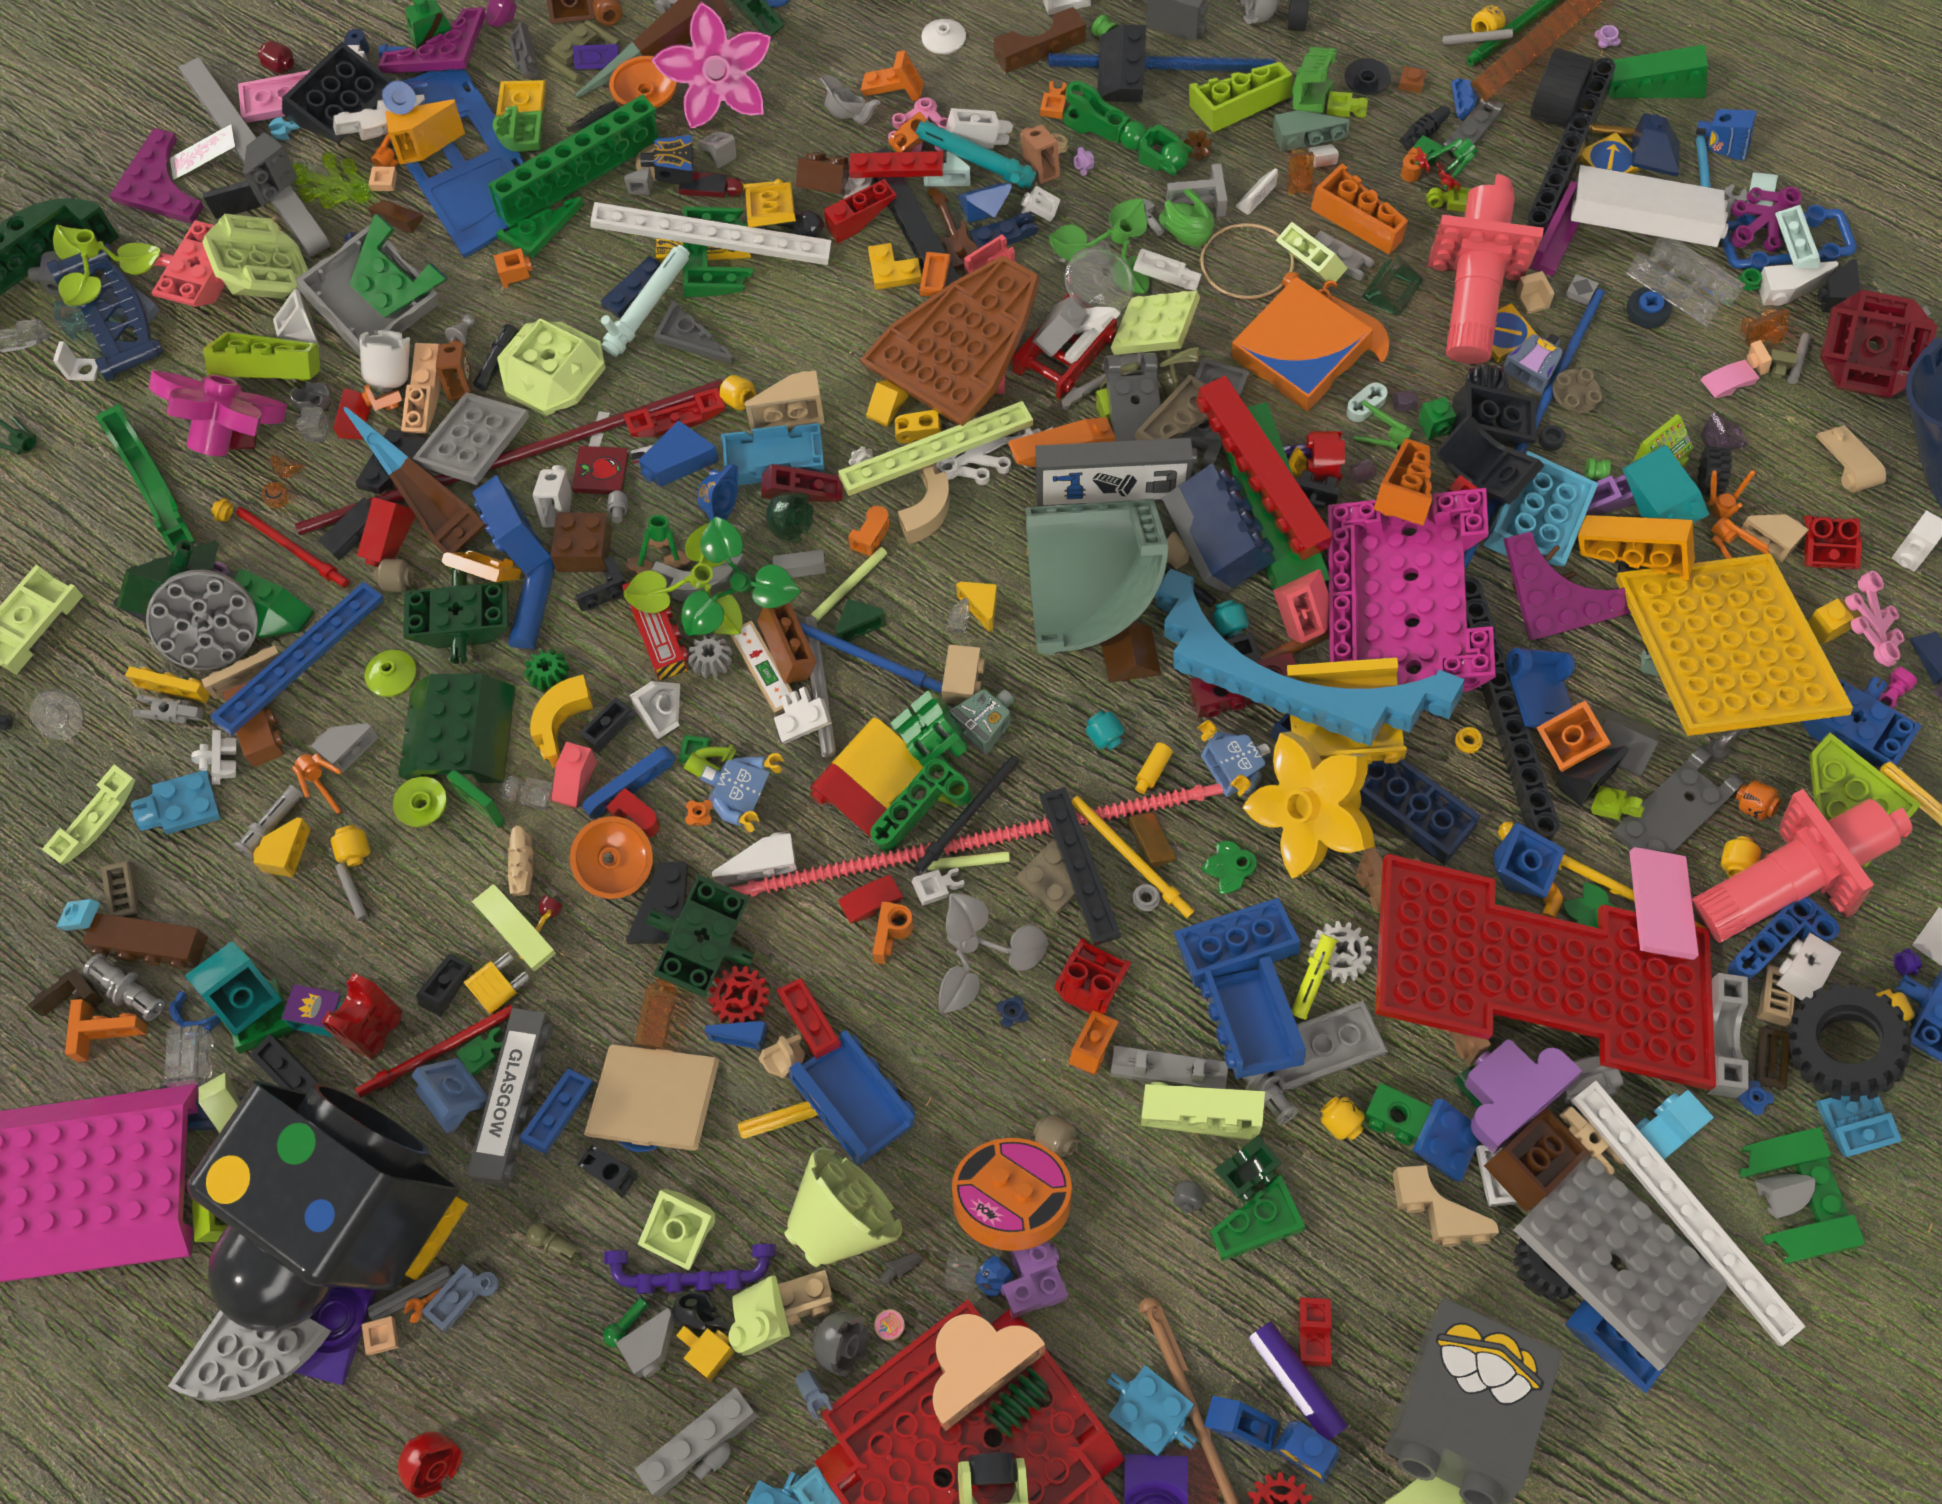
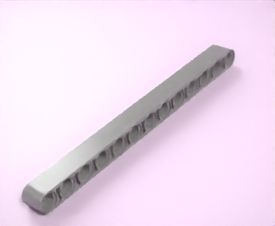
(224, 114)

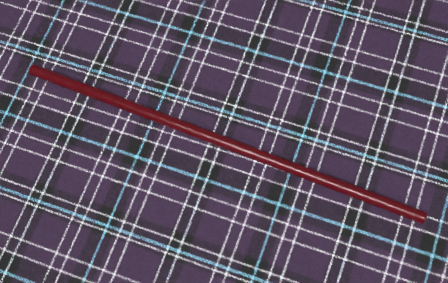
(522, 452)

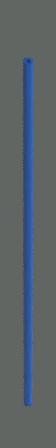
(1548, 393)

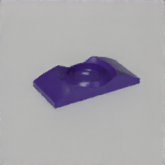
(343, 1315)
(1156, 1479)

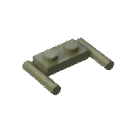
(583, 34)

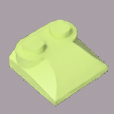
(677, 1228)
(758, 1318)

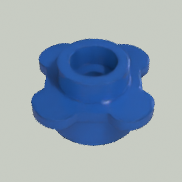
(1752, 1105)

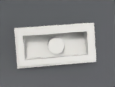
(1258, 192)

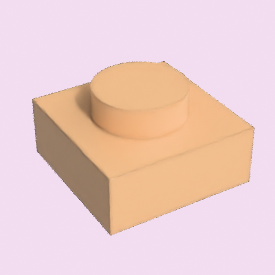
(382, 178)
(1759, 358)
(380, 1335)

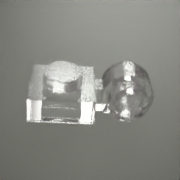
(533, 794)

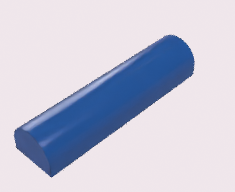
(531, 606)

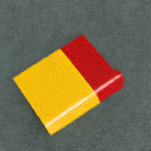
(867, 775)

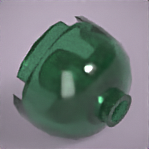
(789, 515)

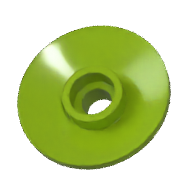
(395, 680)
(412, 794)

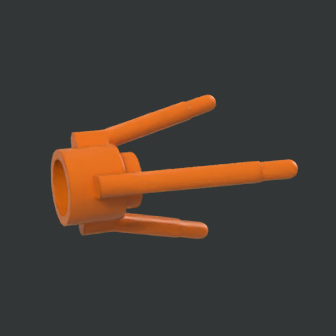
(384, 155)
(1725, 503)
(1727, 531)
(309, 768)

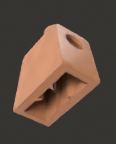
(1041, 146)

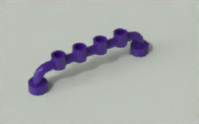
(703, 1280)

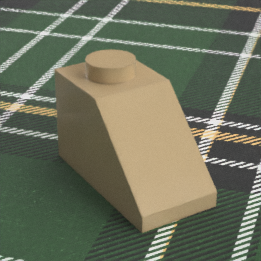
(1777, 531)

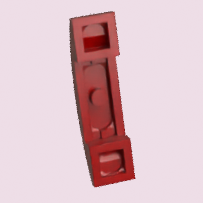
(692, 413)

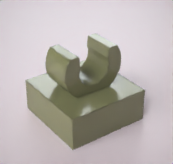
(1781, 362)

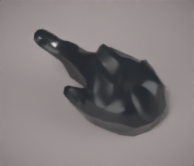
(806, 224)
(694, 1311)

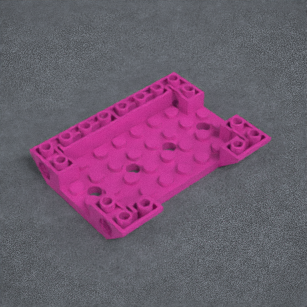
(1375, 601)

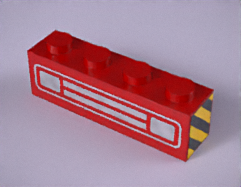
(661, 641)

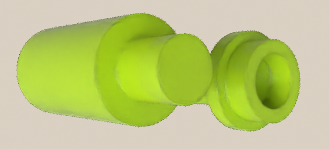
(697, 762)

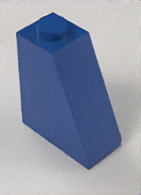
(677, 455)

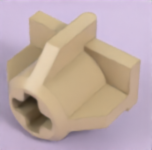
(782, 1056)

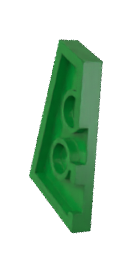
(1261, 1221)

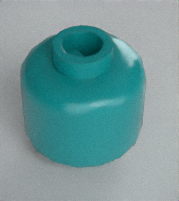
(1230, 618)
(1105, 730)

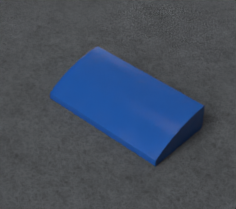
(1237, 941)

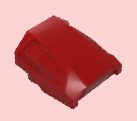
(1832, 543)
(1091, 978)

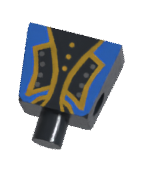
(671, 160)

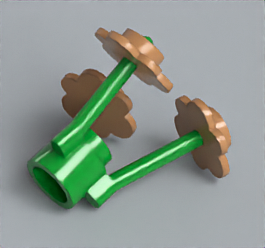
(657, 535)

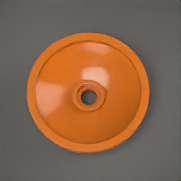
(641, 77)
(630, 857)

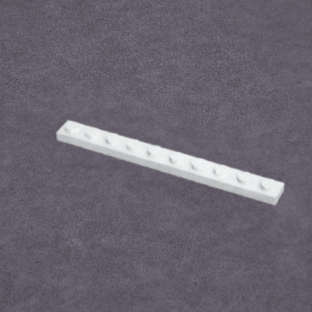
(710, 233)
(1688, 1214)

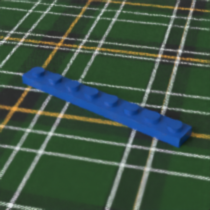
(296, 658)

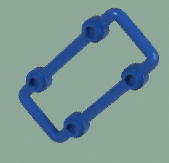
(1814, 217)

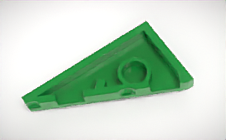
(539, 229)

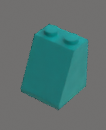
(233, 988)

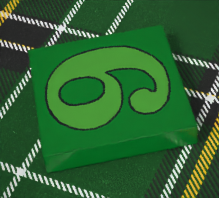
(476, 798)

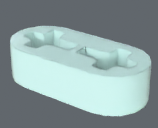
(1365, 394)

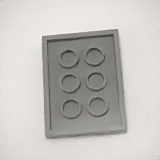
(471, 438)

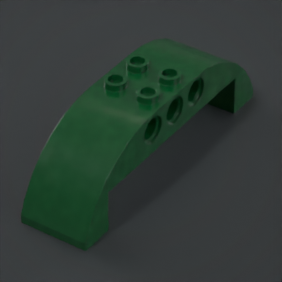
(31, 233)

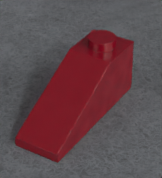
(817, 485)

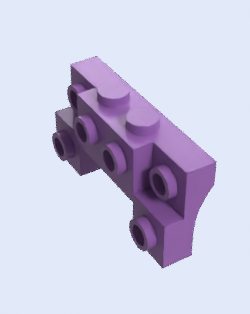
(1038, 1280)

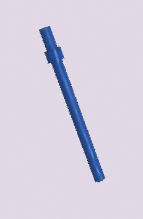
(917, 677)

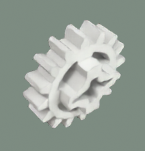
(1348, 959)

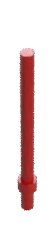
(325, 570)
(385, 1078)

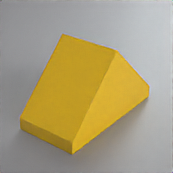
(885, 402)
(981, 600)

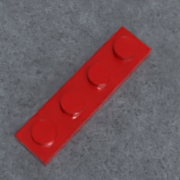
(896, 164)

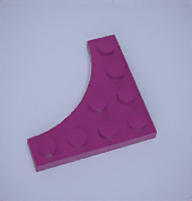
(441, 51)
(149, 184)
(1549, 600)

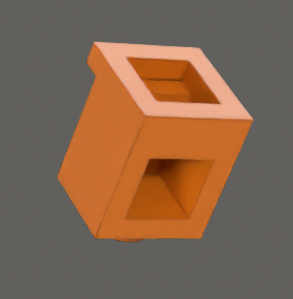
(512, 266)

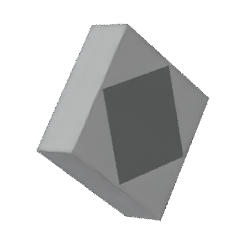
(1581, 289)

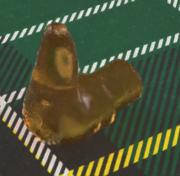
(282, 470)

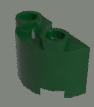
(1248, 1169)

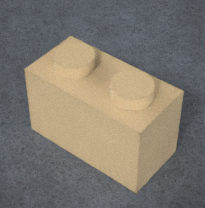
(962, 673)

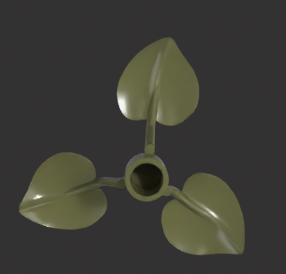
(1169, 379)

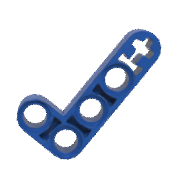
(1773, 941)

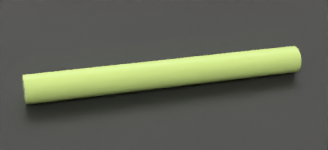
(849, 583)

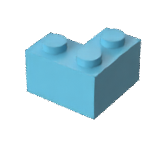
(1675, 1123)

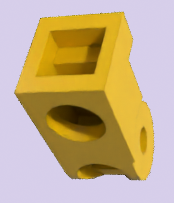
(917, 426)

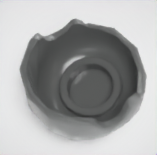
(311, 396)

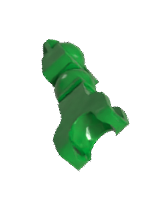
(1112, 124)

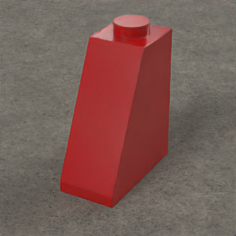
(384, 531)

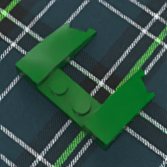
(711, 281)
(1834, 1227)

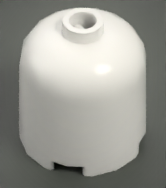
(384, 359)

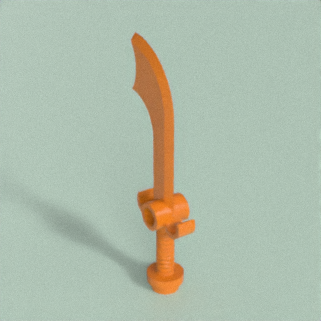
(1380, 338)

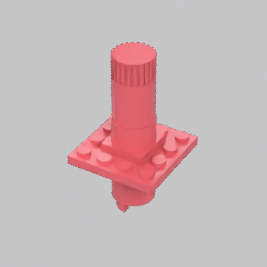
(1482, 252)
(1817, 857)

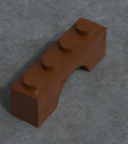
(1018, 50)

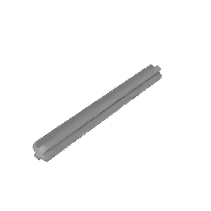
(819, 690)

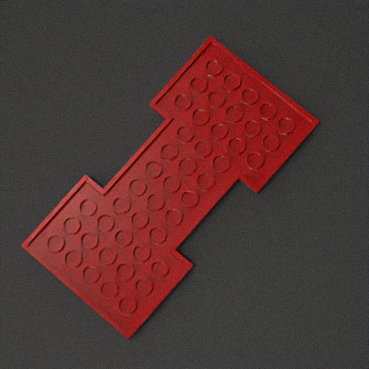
(1460, 958)

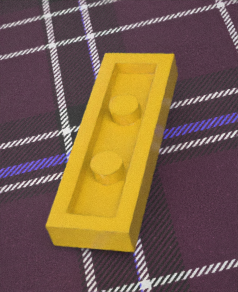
(168, 684)

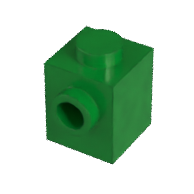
(1436, 418)

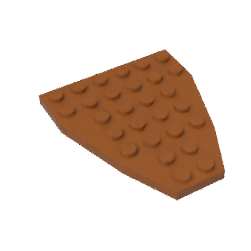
(958, 340)

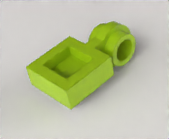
(1455, 199)

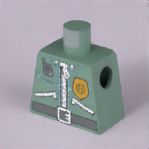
(984, 718)

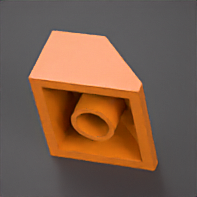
(1574, 735)

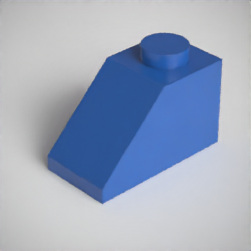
(1241, 1423)

